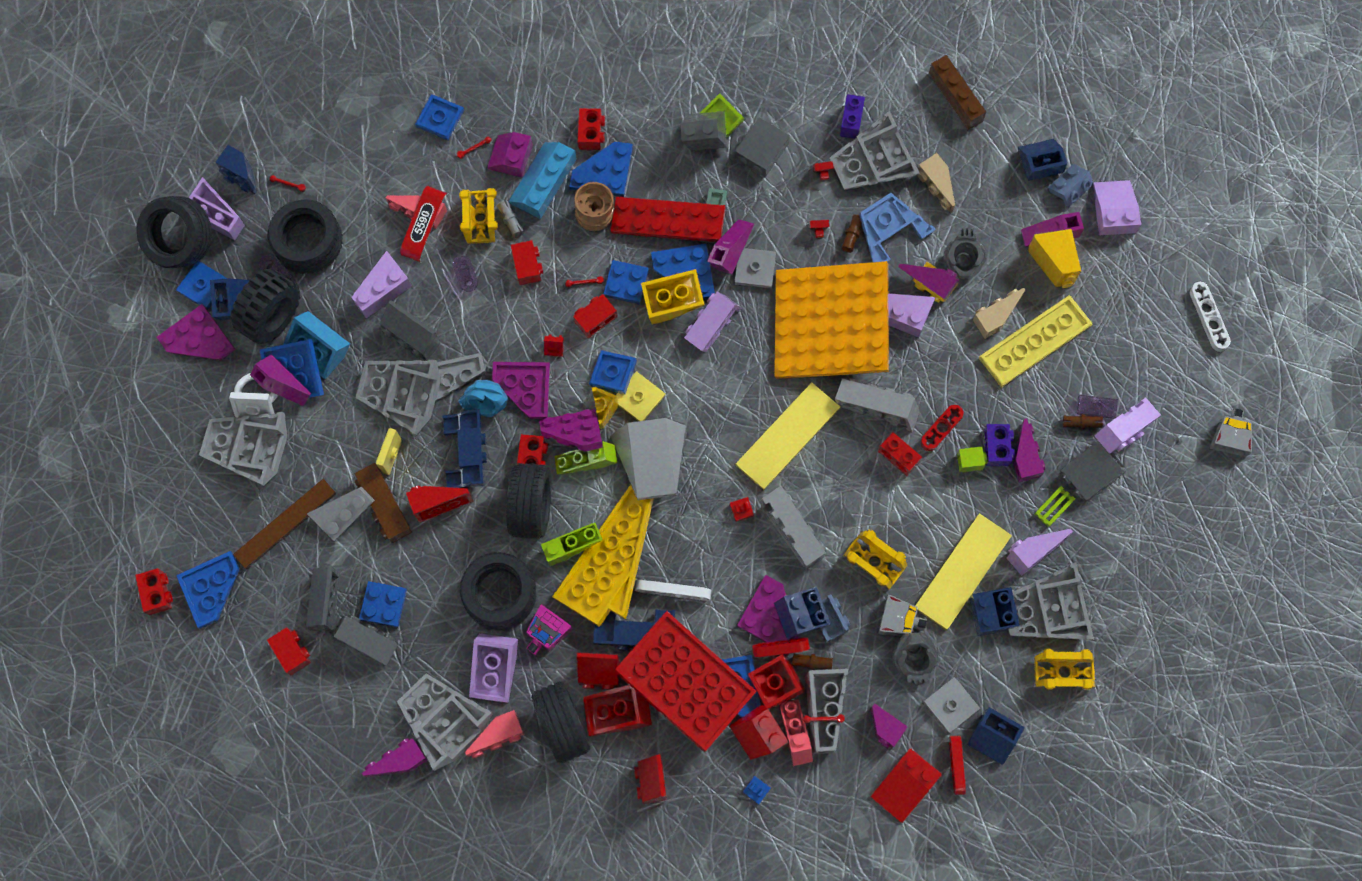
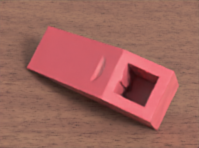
(409, 204)
(500, 730)
(796, 733)

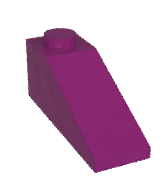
(936, 279)

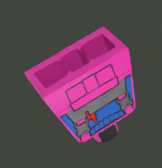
(546, 630)

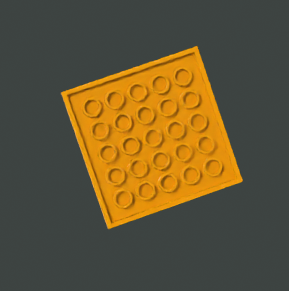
(832, 320)

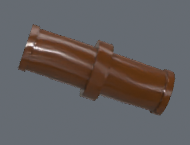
(852, 233)
(1083, 421)
(812, 661)

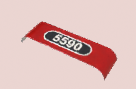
(422, 223)

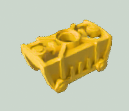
(469, 215)
(880, 550)
(1067, 660)

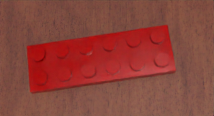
(668, 219)

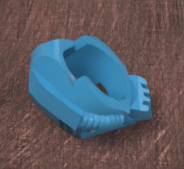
(487, 391)

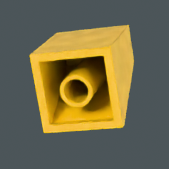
(1056, 256)

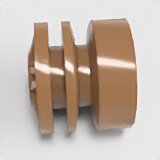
(594, 197)

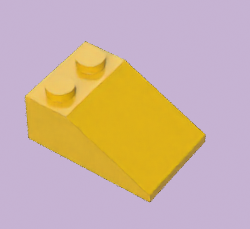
(672, 296)

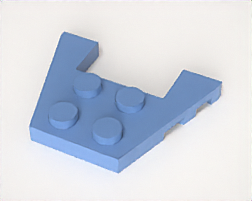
(885, 220)

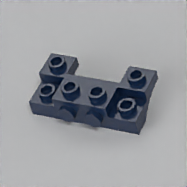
(470, 449)
(623, 633)

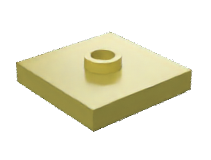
(640, 397)
(389, 451)

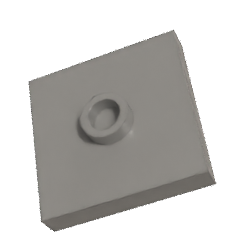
(755, 268)
(951, 705)

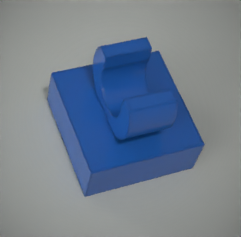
(756, 790)

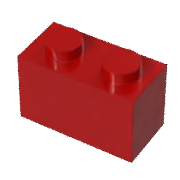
(526, 263)
(595, 315)
(289, 651)

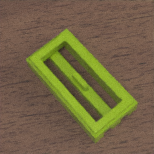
(1065, 494)

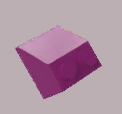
(511, 153)

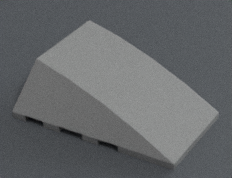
(874, 156)
(401, 390)
(247, 444)
(651, 455)
(1053, 607)
(442, 720)

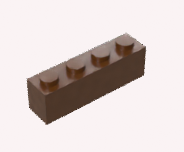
(957, 92)
(385, 506)

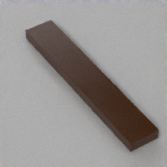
(284, 524)

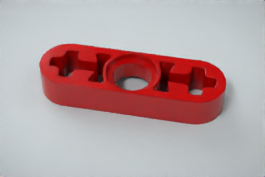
(955, 420)
(781, 647)
(957, 765)

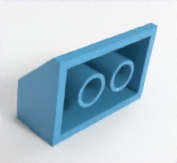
(328, 345)

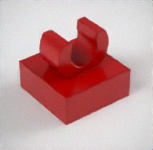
(823, 169)
(818, 225)
(554, 345)
(741, 509)

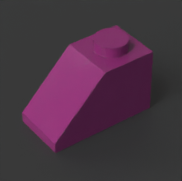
(886, 727)

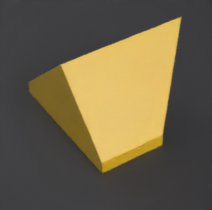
(606, 405)

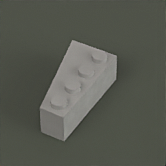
(878, 403)
(792, 527)
(825, 699)

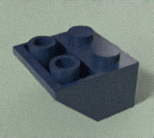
(1042, 159)
(236, 169)
(223, 295)
(994, 611)
(801, 613)
(995, 735)

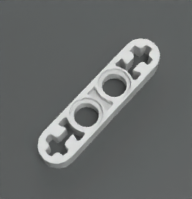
(1214, 315)
(673, 590)

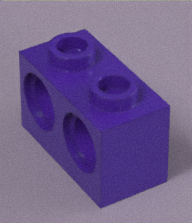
(852, 116)
(994, 444)

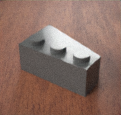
(365, 639)

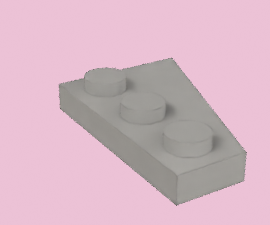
(458, 372)
(341, 513)

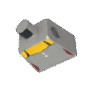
(1233, 435)
(900, 618)

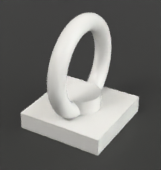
(250, 403)

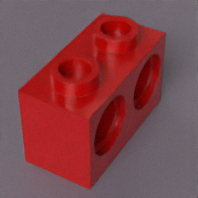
(588, 129)
(900, 454)
(526, 456)
(149, 593)

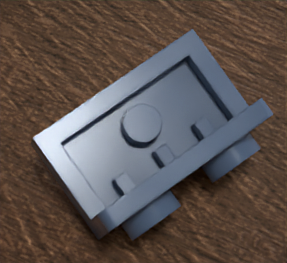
(1071, 184)
(839, 623)

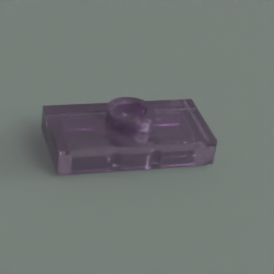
(1097, 406)

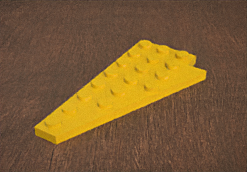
(607, 571)

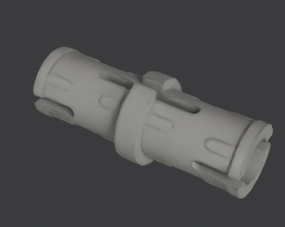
(510, 218)

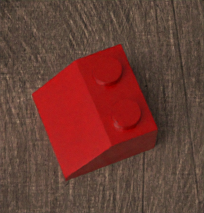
(776, 682)
(758, 733)

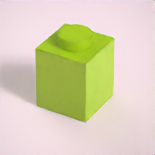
(971, 459)

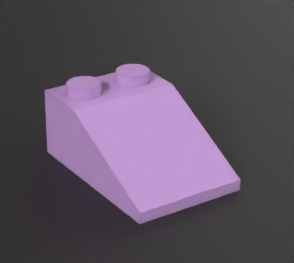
(1116, 208)
(1033, 549)
(493, 667)

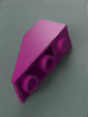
(1061, 222)
(730, 246)
(277, 379)
(1027, 460)
(401, 760)

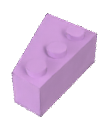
(220, 213)
(380, 286)
(909, 312)
(711, 321)
(1127, 427)

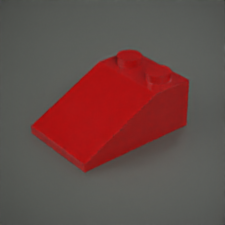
(433, 501)
(597, 671)
(616, 711)
(651, 780)
(906, 785)

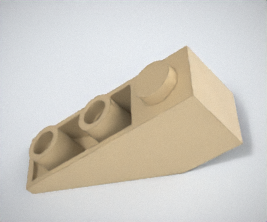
(937, 177)
(993, 318)

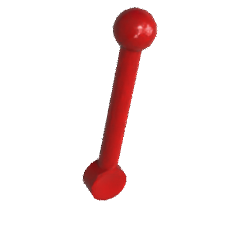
(460, 154)
(301, 187)
(599, 280)
(840, 718)

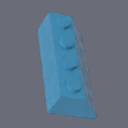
(543, 178)

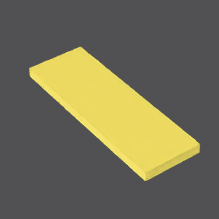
(1035, 341)
(787, 436)
(963, 571)

